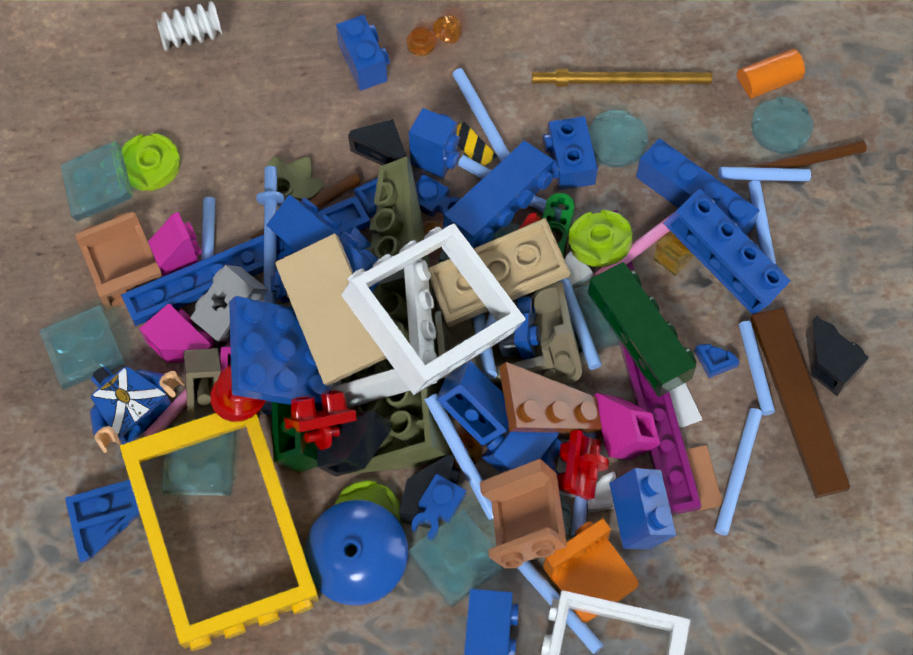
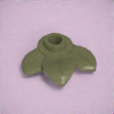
(296, 178)

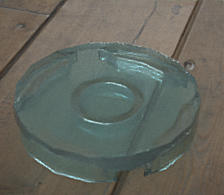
(782, 125)
(617, 138)

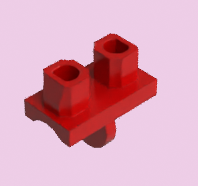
(306, 418)
(582, 465)

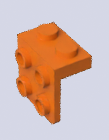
(591, 567)

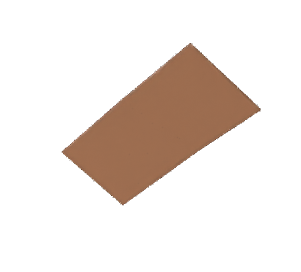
(704, 477)

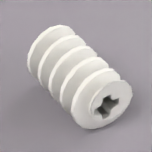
(188, 26)

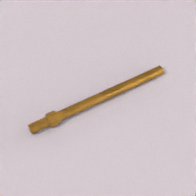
(562, 78)

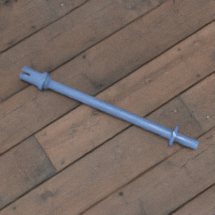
(270, 199)

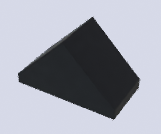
(377, 142)

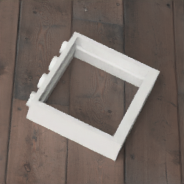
(389, 337)
(420, 337)
(559, 611)

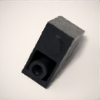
(832, 357)
(354, 445)
(418, 484)

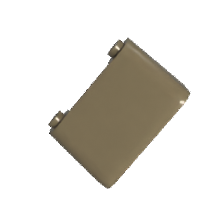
(555, 356)

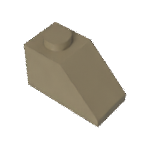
(201, 373)

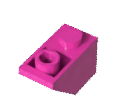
(174, 245)
(172, 333)
(626, 427)

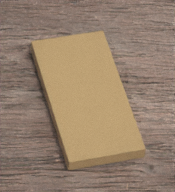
(517, 260)
(333, 332)

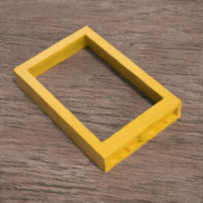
(234, 621)

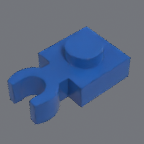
(433, 196)
(527, 334)
(439, 502)

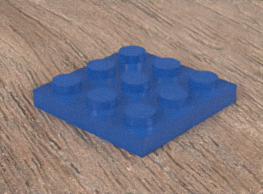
(271, 354)

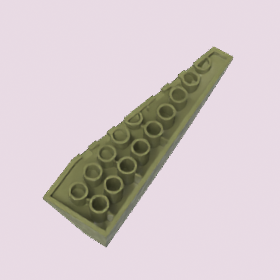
(414, 433)

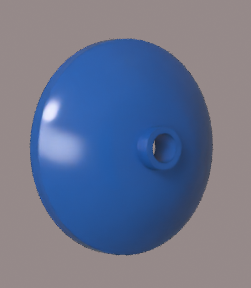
(379, 555)

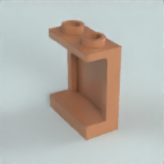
(118, 257)
(525, 514)

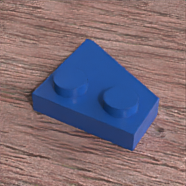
(100, 516)

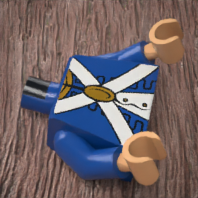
(128, 403)

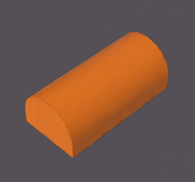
(771, 73)

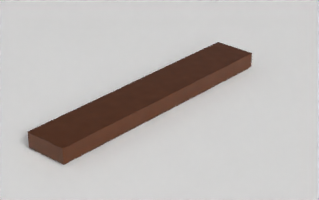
(800, 403)

